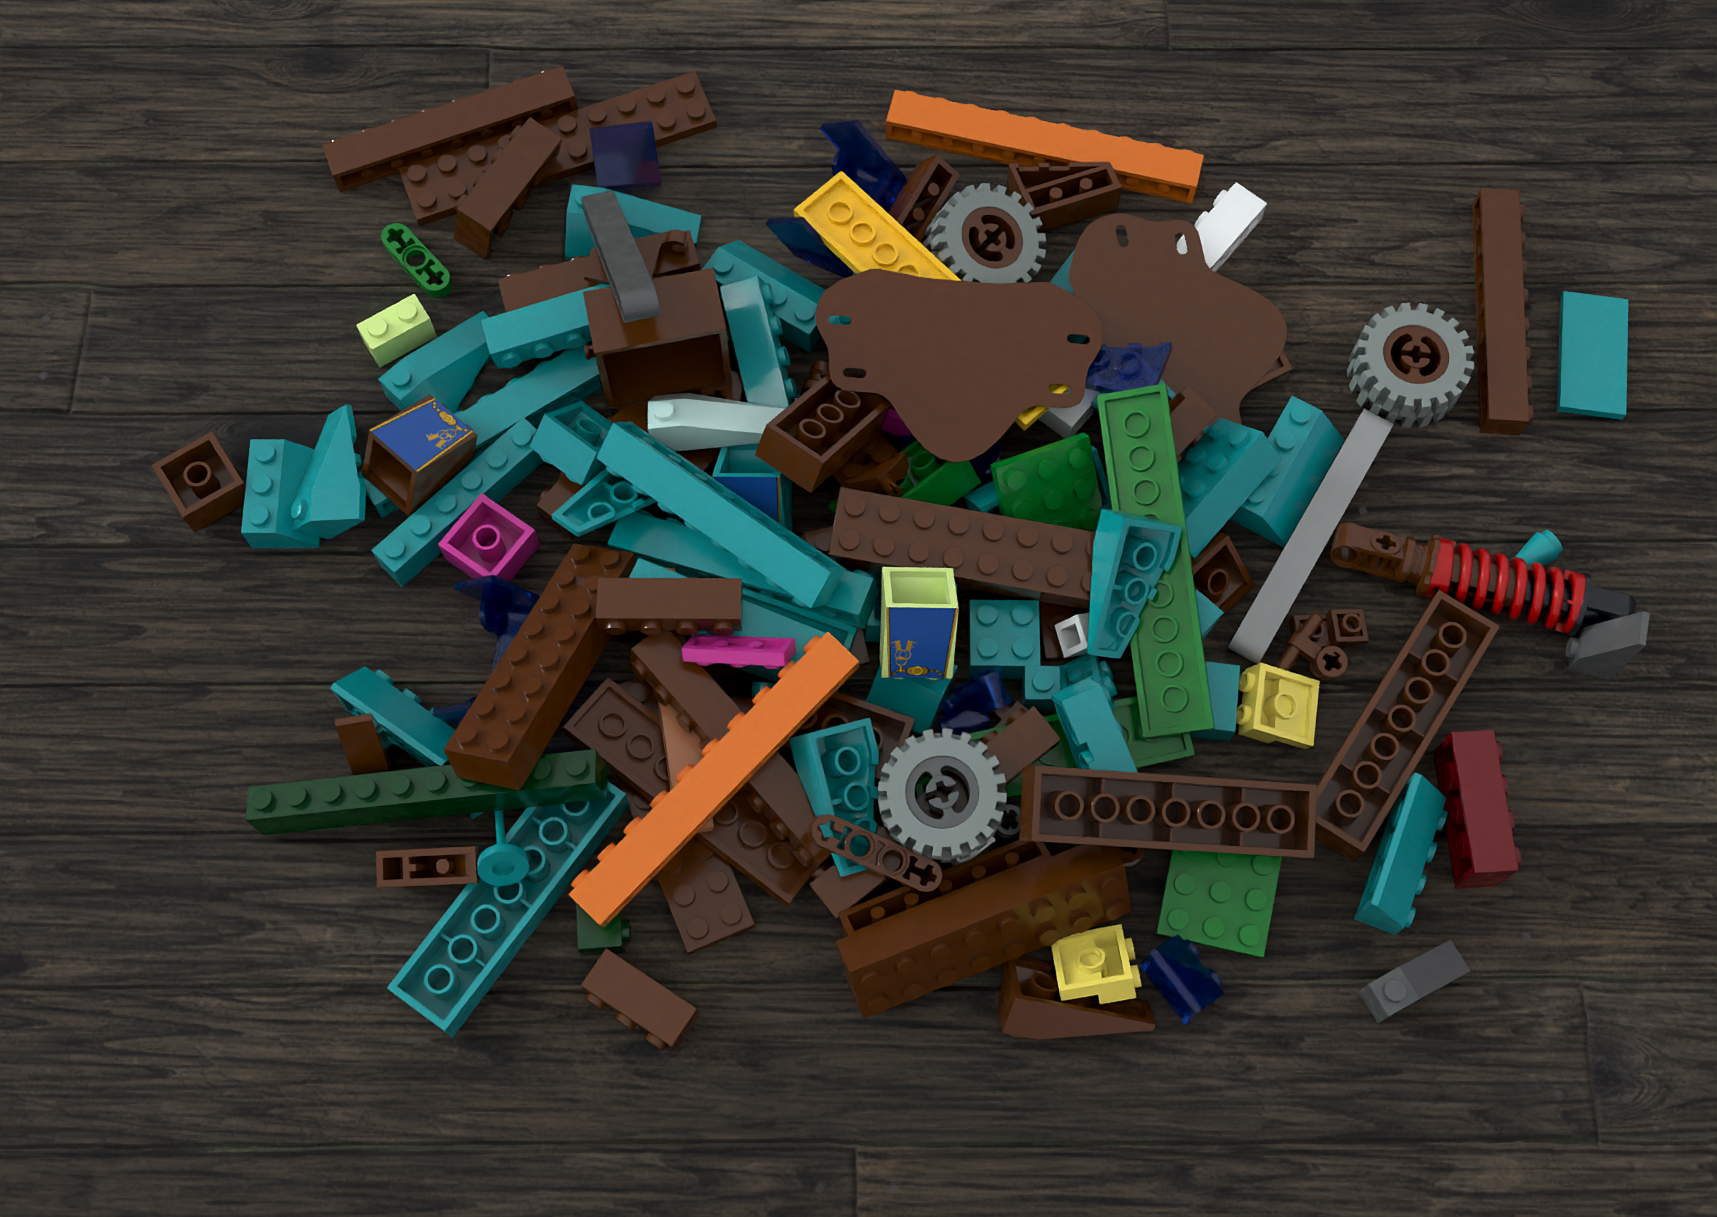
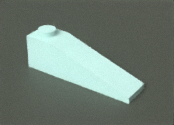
(706, 422)

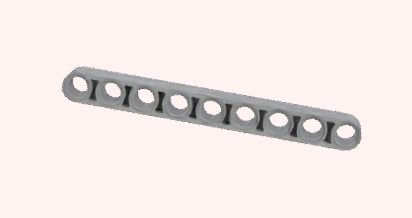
(1310, 537)

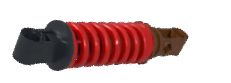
(1481, 577)

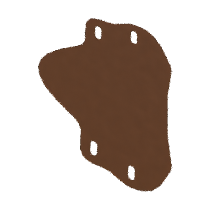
(1154, 295)
(958, 352)

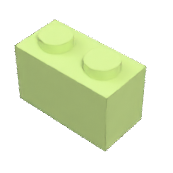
(396, 330)

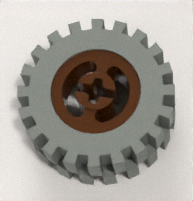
(970, 220)
(1401, 389)

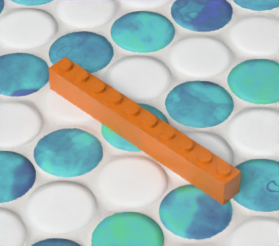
(1030, 141)
(714, 779)

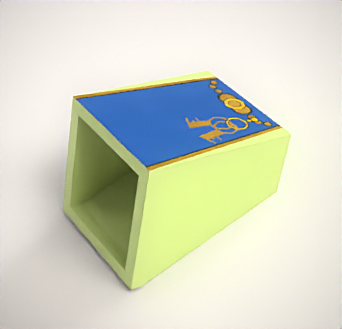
(918, 622)

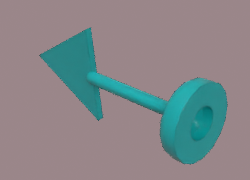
(502, 862)

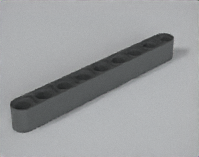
(620, 257)

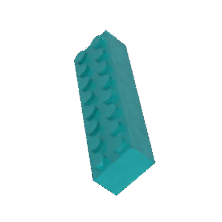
(493, 922)

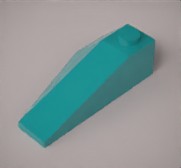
(642, 217)
(440, 368)
(331, 492)
(600, 503)
(1125, 568)
(840, 780)

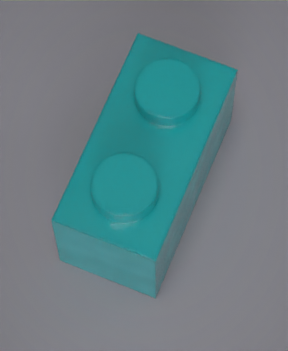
(1224, 697)

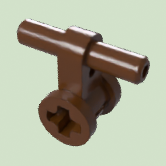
(1302, 645)

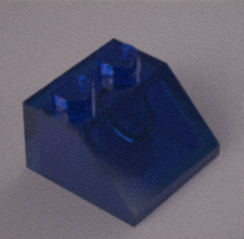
(1182, 978)

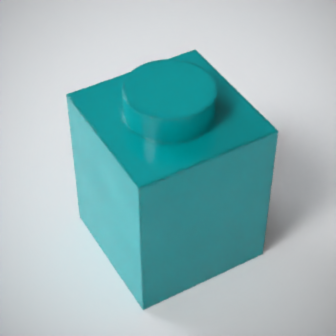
(1037, 686)

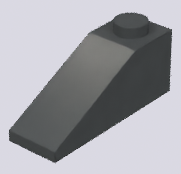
(1608, 645)
(1413, 981)

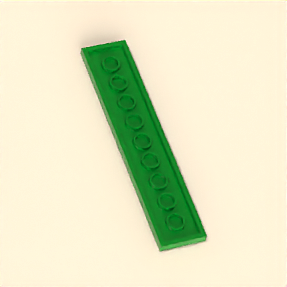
(1168, 640)

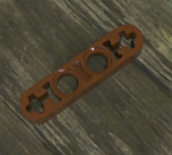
(876, 849)

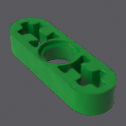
(419, 273)

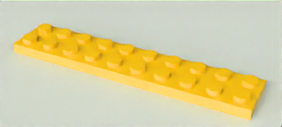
(872, 239)

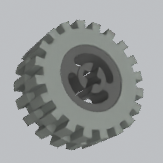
(954, 833)

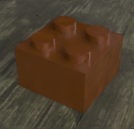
(201, 481)

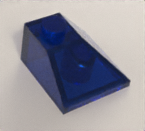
(625, 156)

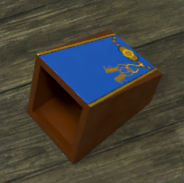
(417, 453)

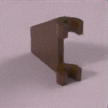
(649, 248)

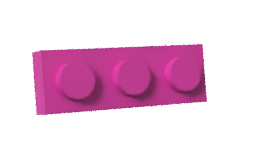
(739, 650)

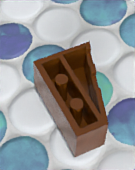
(1065, 192)
(1189, 418)

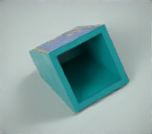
(755, 482)

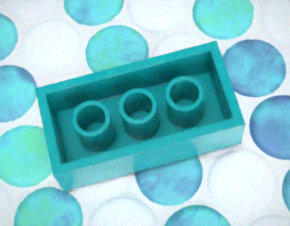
(1221, 476)

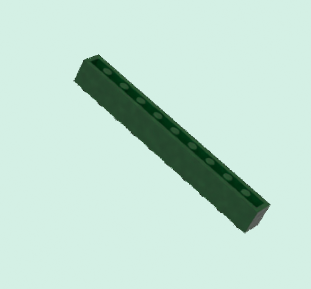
(420, 794)

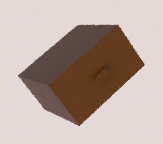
(665, 353)

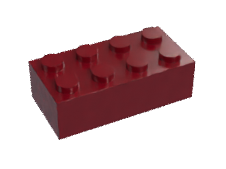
(1478, 814)

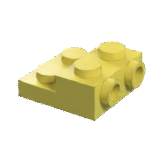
(1277, 706)
(1096, 965)

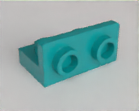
(1088, 667)

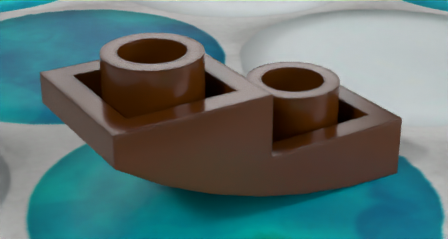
(1338, 628)

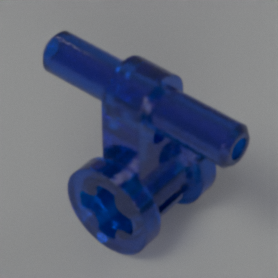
(983, 689)

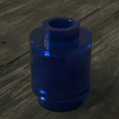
(965, 719)

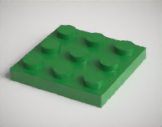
(1051, 485)
(1219, 899)

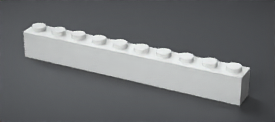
(1220, 234)

